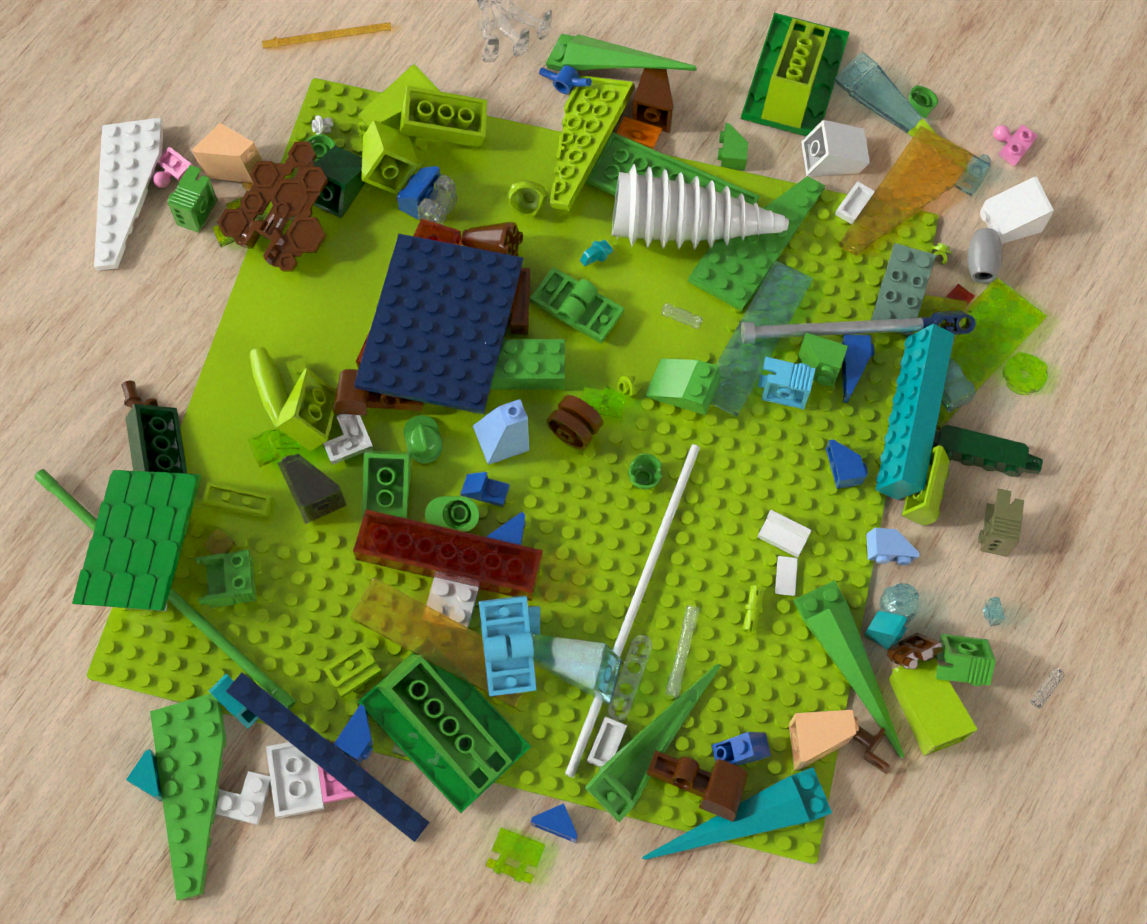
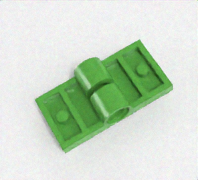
(577, 304)

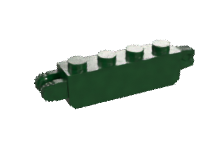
(987, 451)

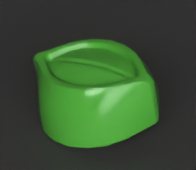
(923, 100)
(321, 145)

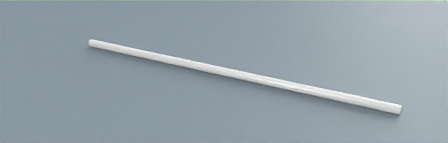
(635, 603)

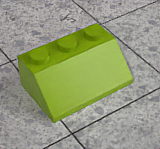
(924, 505)

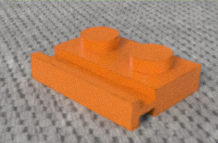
(639, 132)

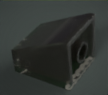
(311, 489)

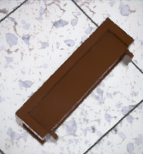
(520, 309)

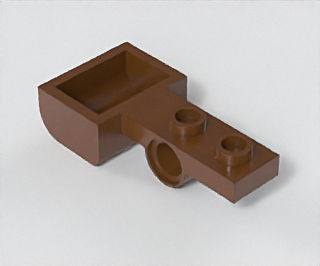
(357, 401)
(719, 789)

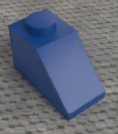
(845, 465)
(356, 737)

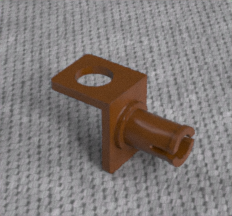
(871, 742)

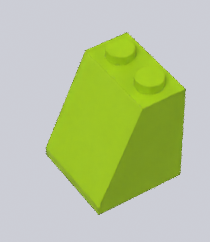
(387, 157)

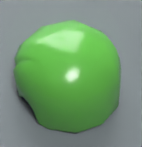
(645, 471)

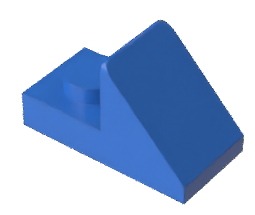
(483, 489)

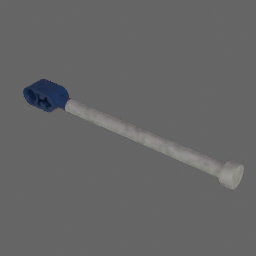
(750, 332)

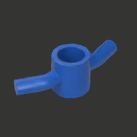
(565, 79)

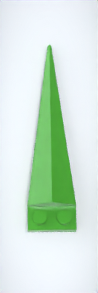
(590, 53)
(833, 626)
(624, 775)

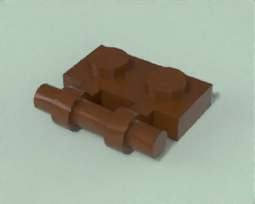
(914, 648)

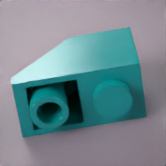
(886, 629)
(241, 713)

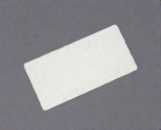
(786, 575)

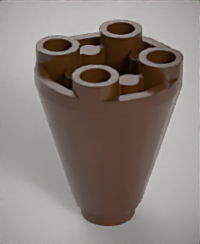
(497, 238)

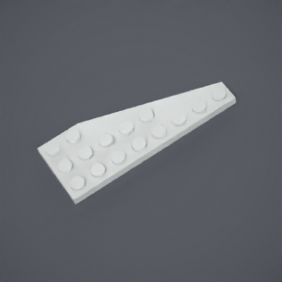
(126, 168)

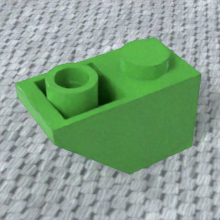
(734, 149)

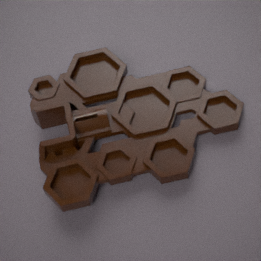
(289, 199)

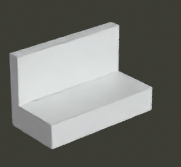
(784, 533)

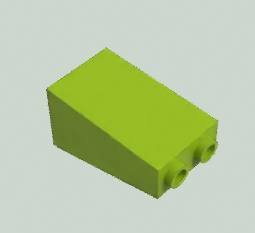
(931, 707)

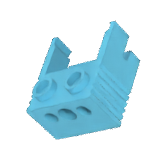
(789, 385)

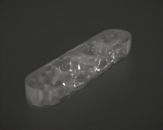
(630, 678)

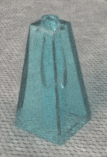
(581, 663)

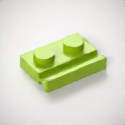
(352, 670)

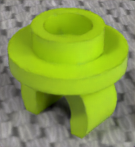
(942, 250)
(626, 386)

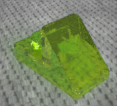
(605, 402)

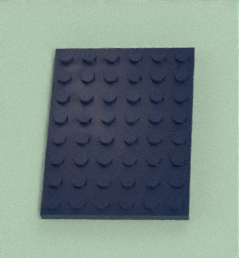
(440, 324)

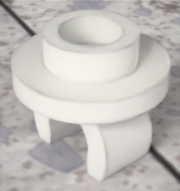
(322, 125)

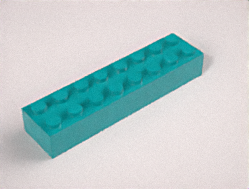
(915, 412)

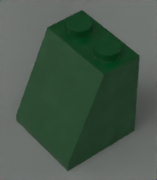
(344, 180)

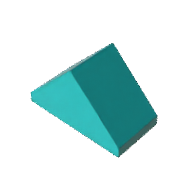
(146, 775)

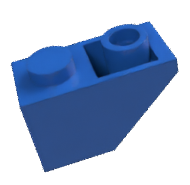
(743, 748)

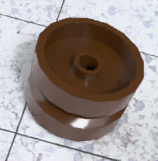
(575, 422)

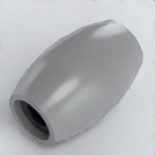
(984, 255)

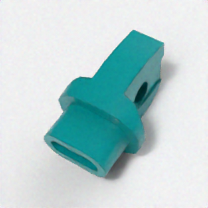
(597, 251)

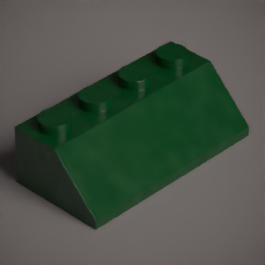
(155, 439)

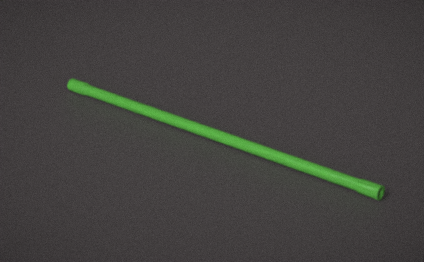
(181, 604)

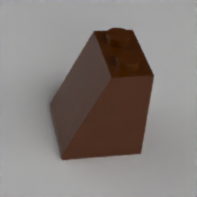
(653, 99)

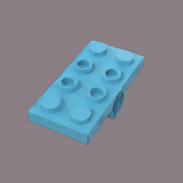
(507, 645)

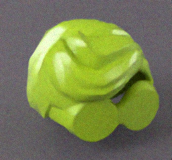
(527, 196)

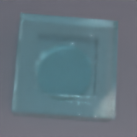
(993, 611)

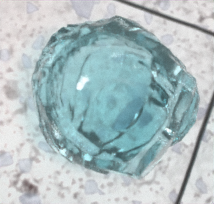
(900, 600)

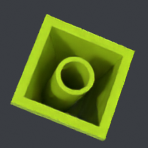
(389, 104)

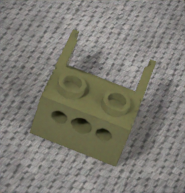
(1001, 524)

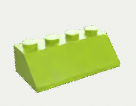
(443, 116)

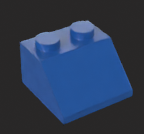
(419, 187)

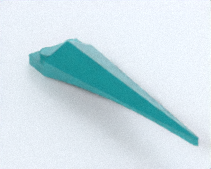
(785, 804)

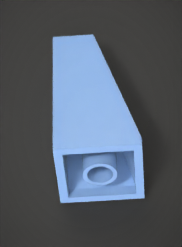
(503, 432)

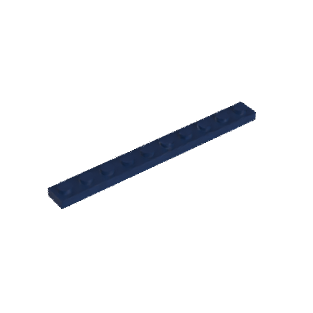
(327, 757)

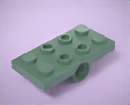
(903, 284)

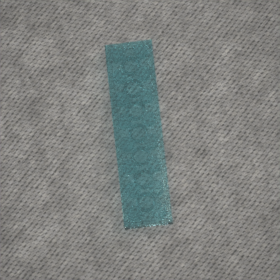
(743, 363)

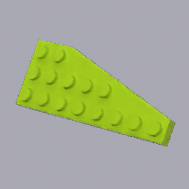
(587, 124)

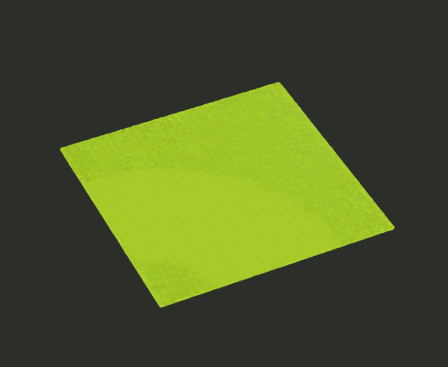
(574, 501)

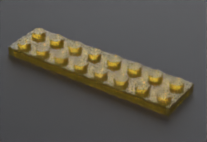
(426, 634)

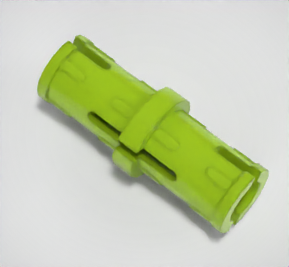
(753, 609)

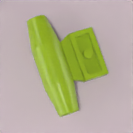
(274, 383)

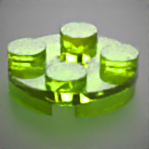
(1029, 363)

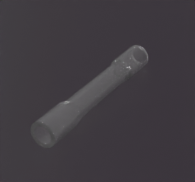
(676, 676)

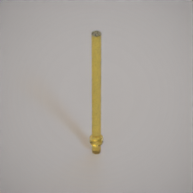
(276, 42)

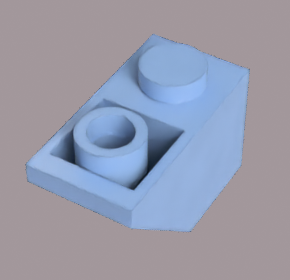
(889, 545)

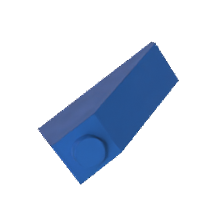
(855, 361)

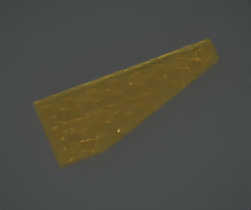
(917, 177)

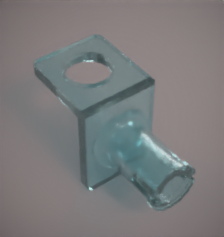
(974, 174)

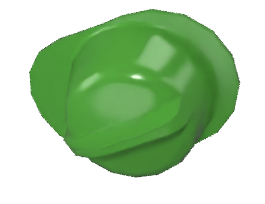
(423, 439)
(452, 513)

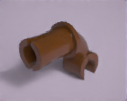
(132, 397)

